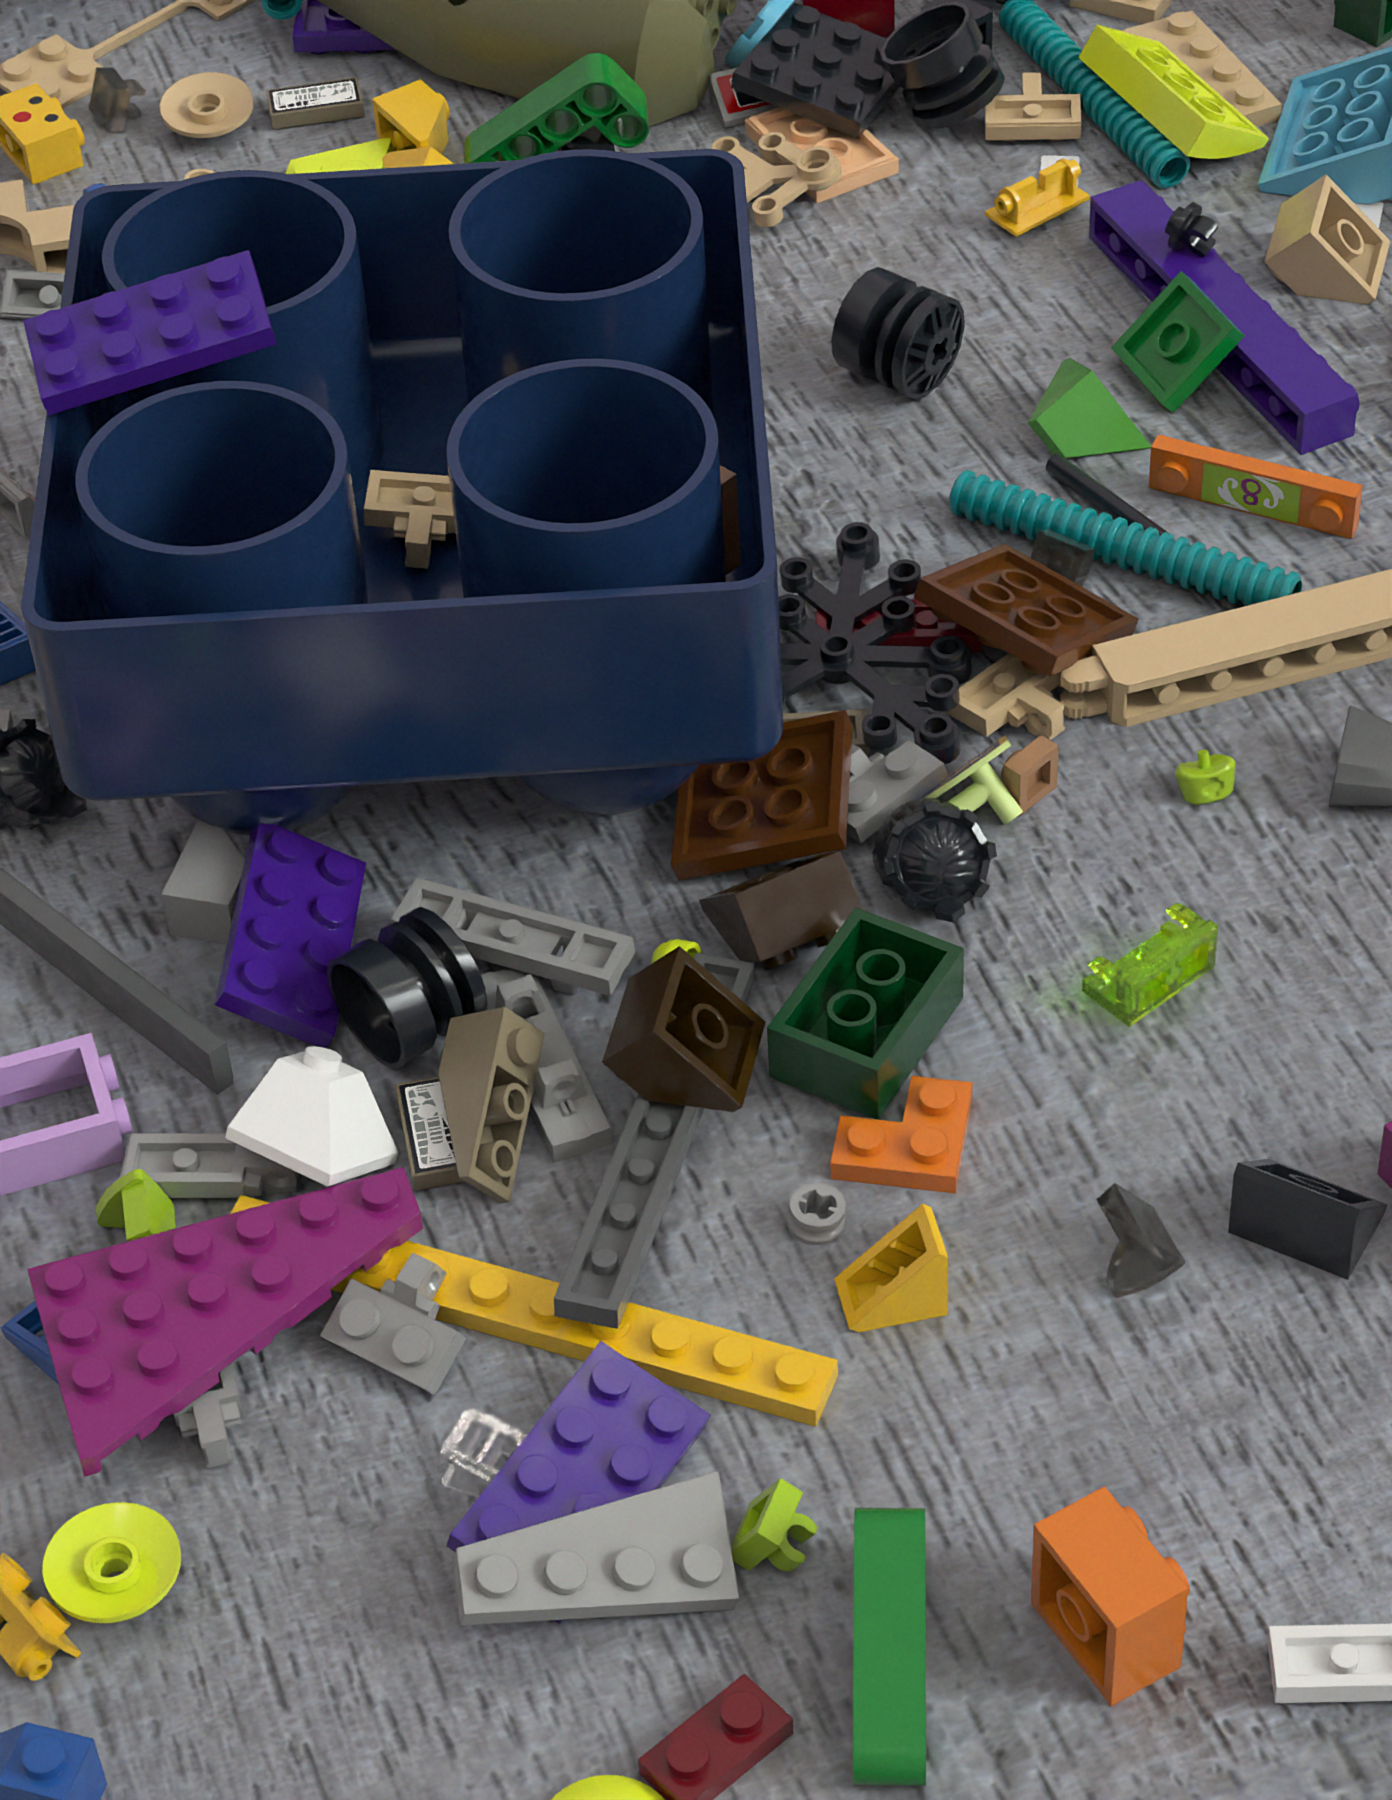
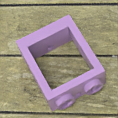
(69, 1146)

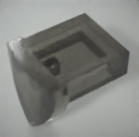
(1144, 1246)

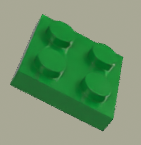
(1177, 342)

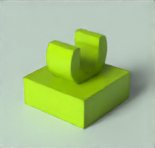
(766, 1528)

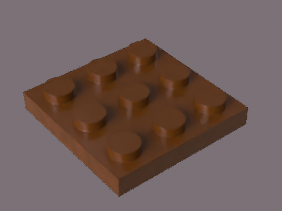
(1023, 609)
(767, 807)

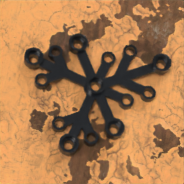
(850, 655)

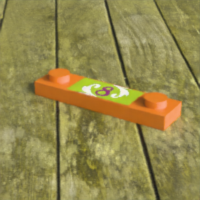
(1255, 486)

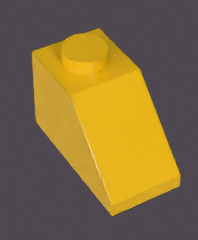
(412, 117)

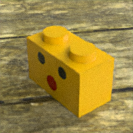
(39, 134)

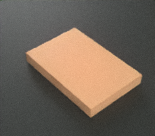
(861, 159)

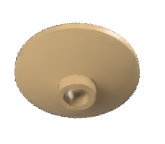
(206, 105)

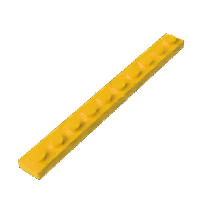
(663, 1344)

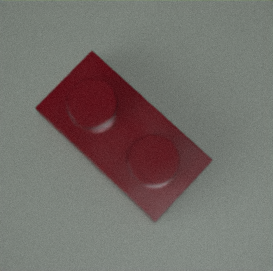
(716, 1744)

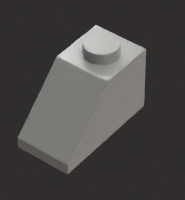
(204, 886)

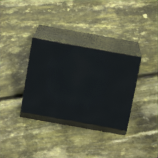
(1302, 1215)

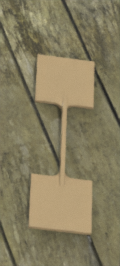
(70, 71)

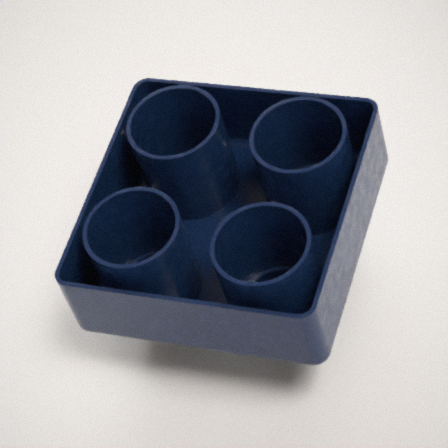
(538, 334)

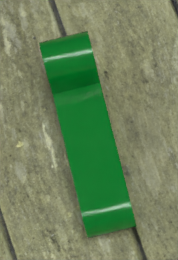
(563, 111)
(889, 1647)

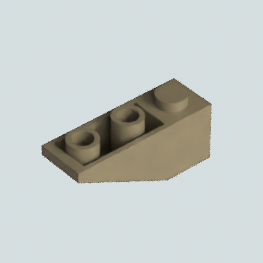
(487, 1094)

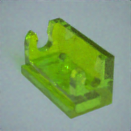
(1154, 968)

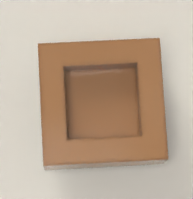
(1031, 772)

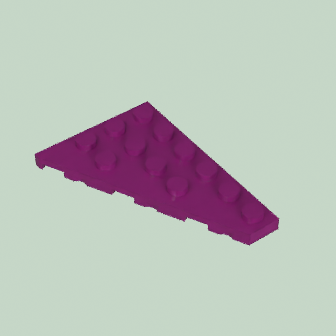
(161, 1315)

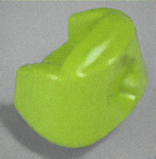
(1206, 779)

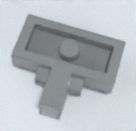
(886, 783)
(398, 1325)

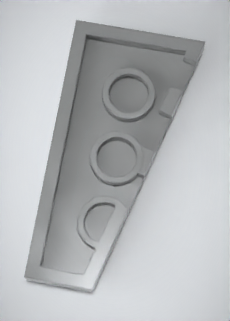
(614, 1560)

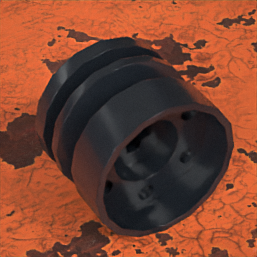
(942, 65)
(897, 332)
(406, 986)

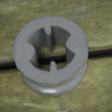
(808, 1226)

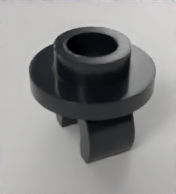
(1191, 229)

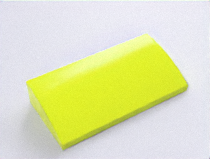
(1170, 95)

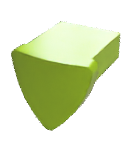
(137, 1206)

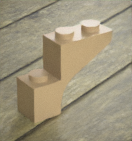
(35, 235)

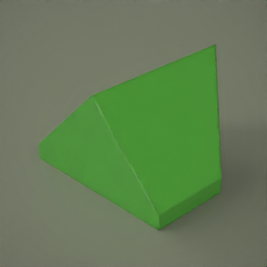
(1082, 416)

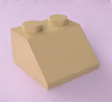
(1327, 246)

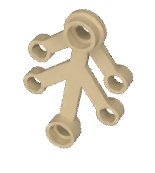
(806, 170)

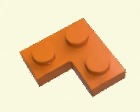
(913, 1153)

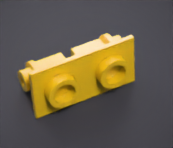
(1040, 200)
(33, 1626)

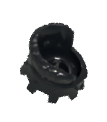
(31, 779)
(934, 856)

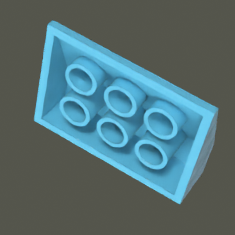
(1336, 126)

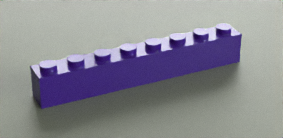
(1271, 362)

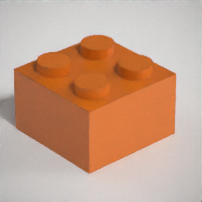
(1109, 1594)

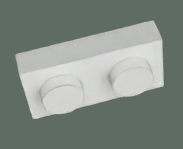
(1331, 1663)

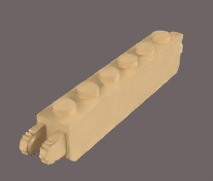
(1234, 653)

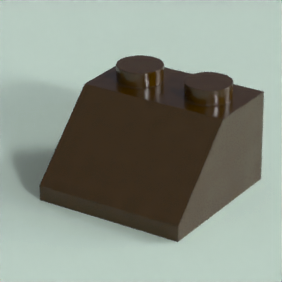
(784, 909)
(684, 1036)

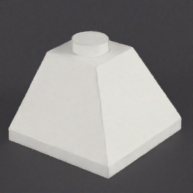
(315, 1119)

